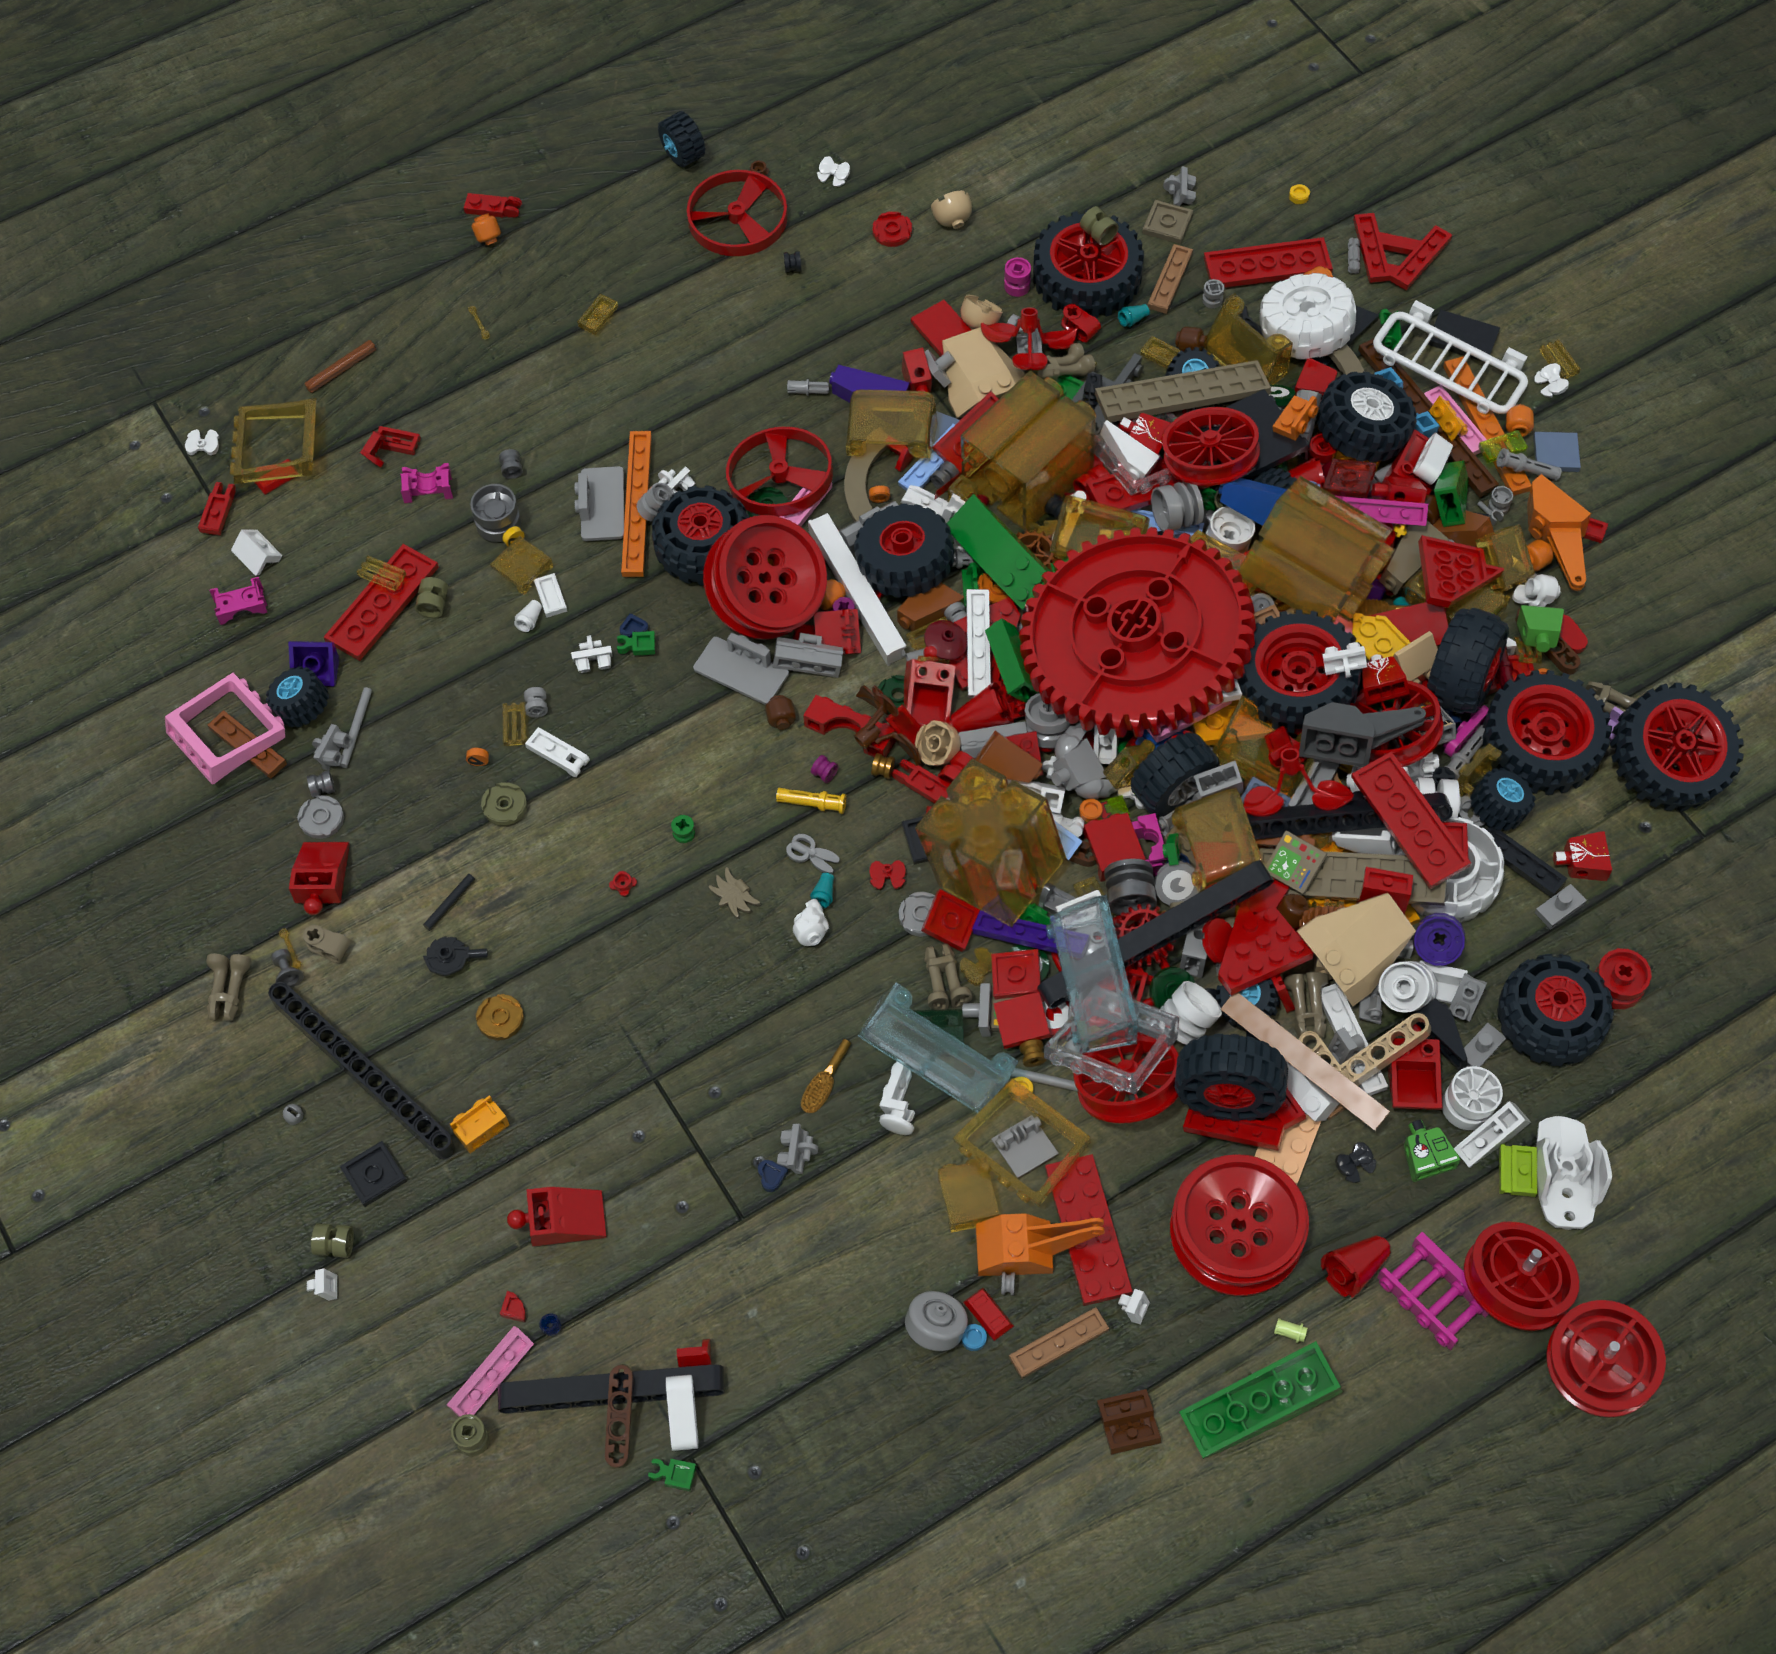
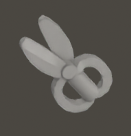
(816, 855)

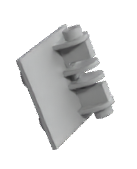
(1025, 1146)

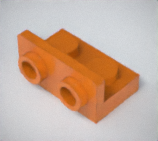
(1295, 417)

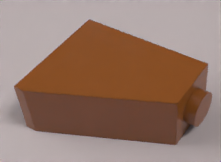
(1474, 528)
(926, 607)
(1009, 759)

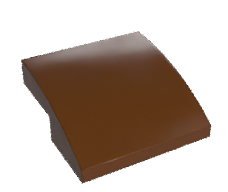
(1128, 1421)

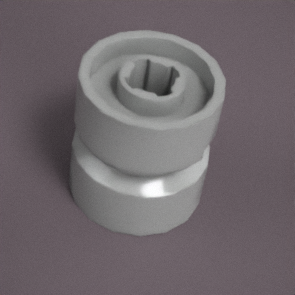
(653, 499)

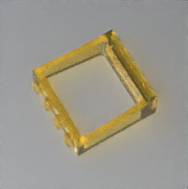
(295, 468)
(1043, 1111)

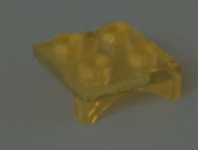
(521, 563)
(1478, 767)

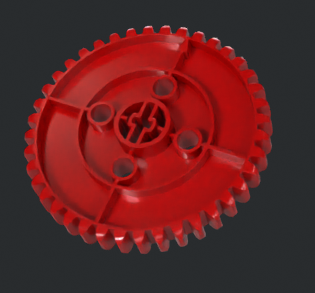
(1129, 609)

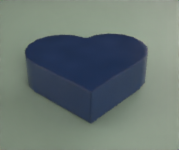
(633, 624)
(771, 1175)

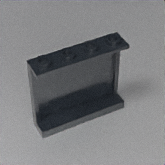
(1273, 446)

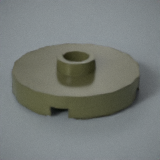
(504, 794)

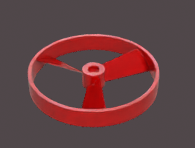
(754, 186)
(813, 480)

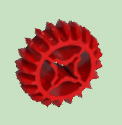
(1144, 915)

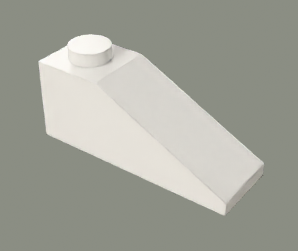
(1133, 455)
(1310, 1096)
(1492, 1133)

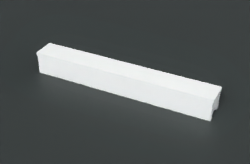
(857, 589)

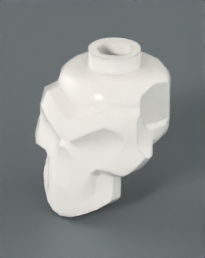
(1537, 591)
(810, 924)

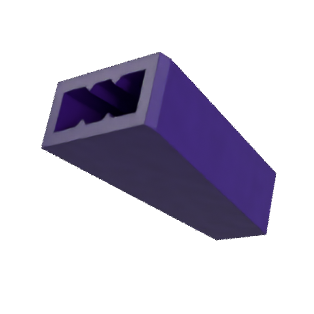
(847, 380)

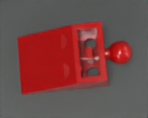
(1407, 459)
(928, 695)
(319, 874)
(1416, 1076)
(568, 1217)

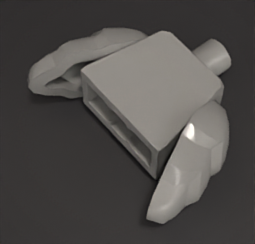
(1079, 766)

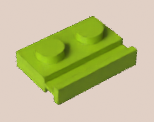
(1518, 1170)

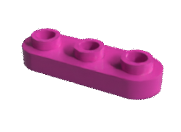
(1466, 731)

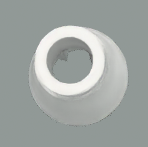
(528, 616)

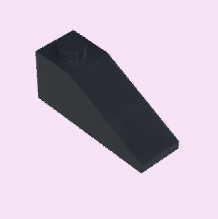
(1445, 1030)

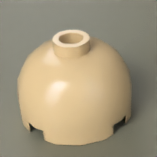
(953, 209)
(977, 312)
(937, 743)

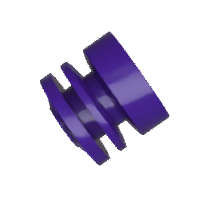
(1437, 952)

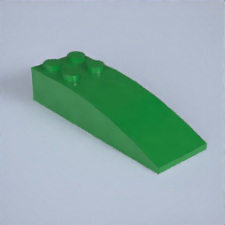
(997, 550)
(1261, 1401)

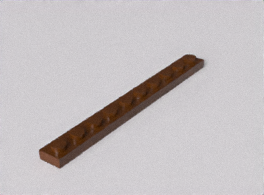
(1478, 476)

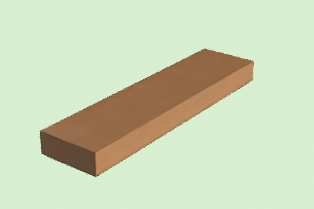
(1170, 278)
(1058, 1343)

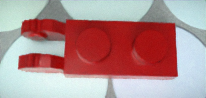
(494, 205)
(217, 509)
(921, 781)

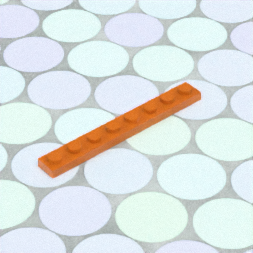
(1486, 424)
(637, 484)

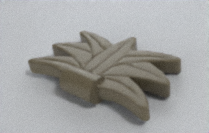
(733, 893)

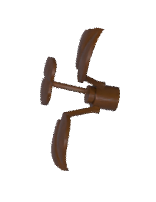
(871, 732)

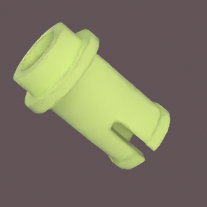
(1291, 1330)

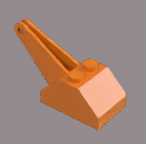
(1562, 524)
(1027, 1242)

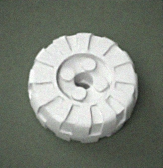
(1311, 312)
(1476, 886)

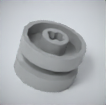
(1044, 721)

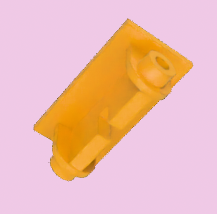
(1447, 418)

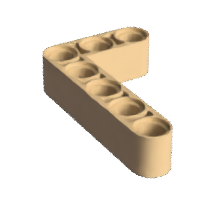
(1383, 1043)

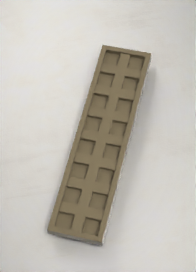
(1181, 391)
(1343, 877)

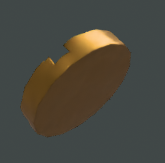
(500, 1017)

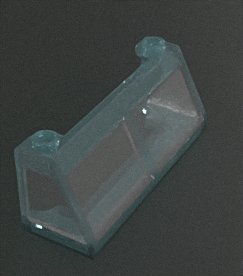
(1094, 976)
(934, 1052)

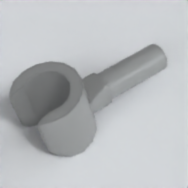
(1495, 513)

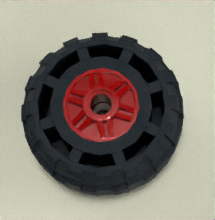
(690, 526)
(1468, 660)
(1555, 1009)

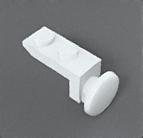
(919, 496)
(897, 1116)

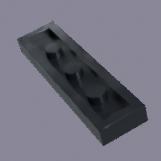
(1528, 864)

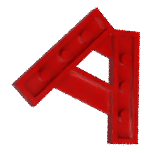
(1419, 252)
(1253, 1132)

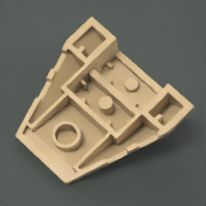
(977, 370)
(1358, 943)

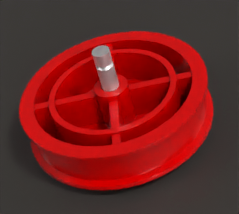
(1521, 1276)
(1605, 1358)

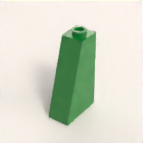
(1452, 493)
(1006, 649)

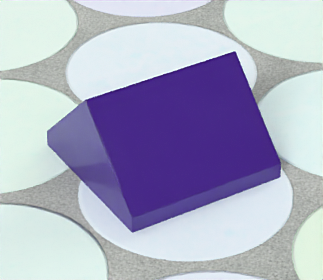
(318, 657)

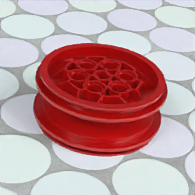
(795, 560)
(1262, 1191)

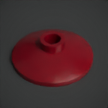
(946, 647)

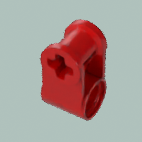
(1085, 323)

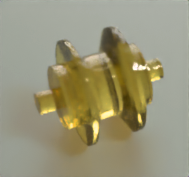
(1323, 839)

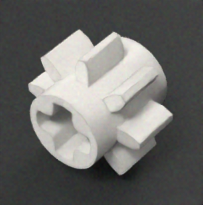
(1430, 764)

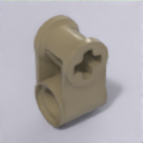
(326, 943)

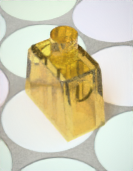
(1127, 761)

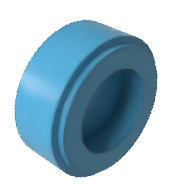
(974, 1337)

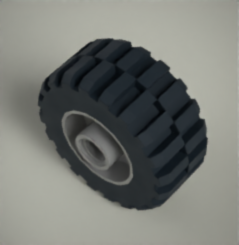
(1168, 773)

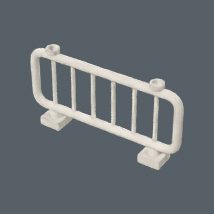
(1419, 317)

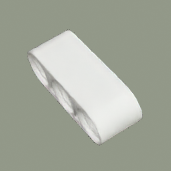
(1432, 458)
(682, 1412)

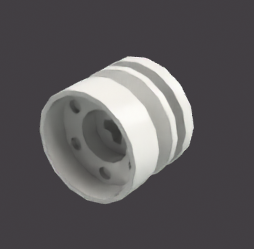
(1231, 528)
(1195, 1010)

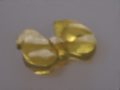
(975, 972)

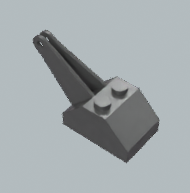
(1346, 735)

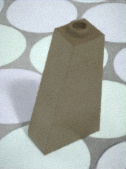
(1406, 557)

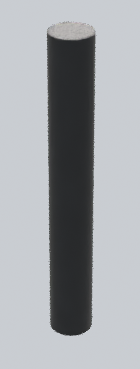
(449, 901)

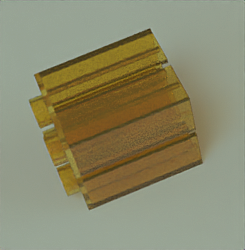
(1029, 448)
(1318, 552)
(991, 842)

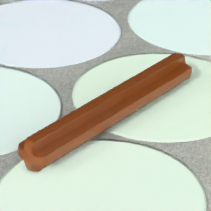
(340, 366)

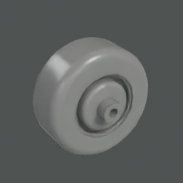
(936, 1321)

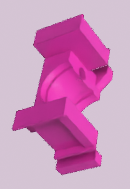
(418, 483)
(247, 598)
(1148, 828)

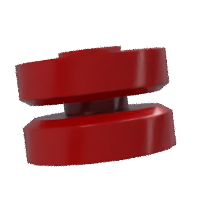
(1625, 976)

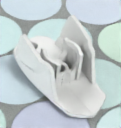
(1570, 1167)

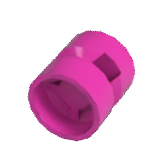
(1017, 277)

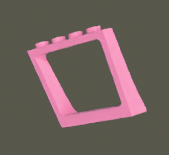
(215, 767)

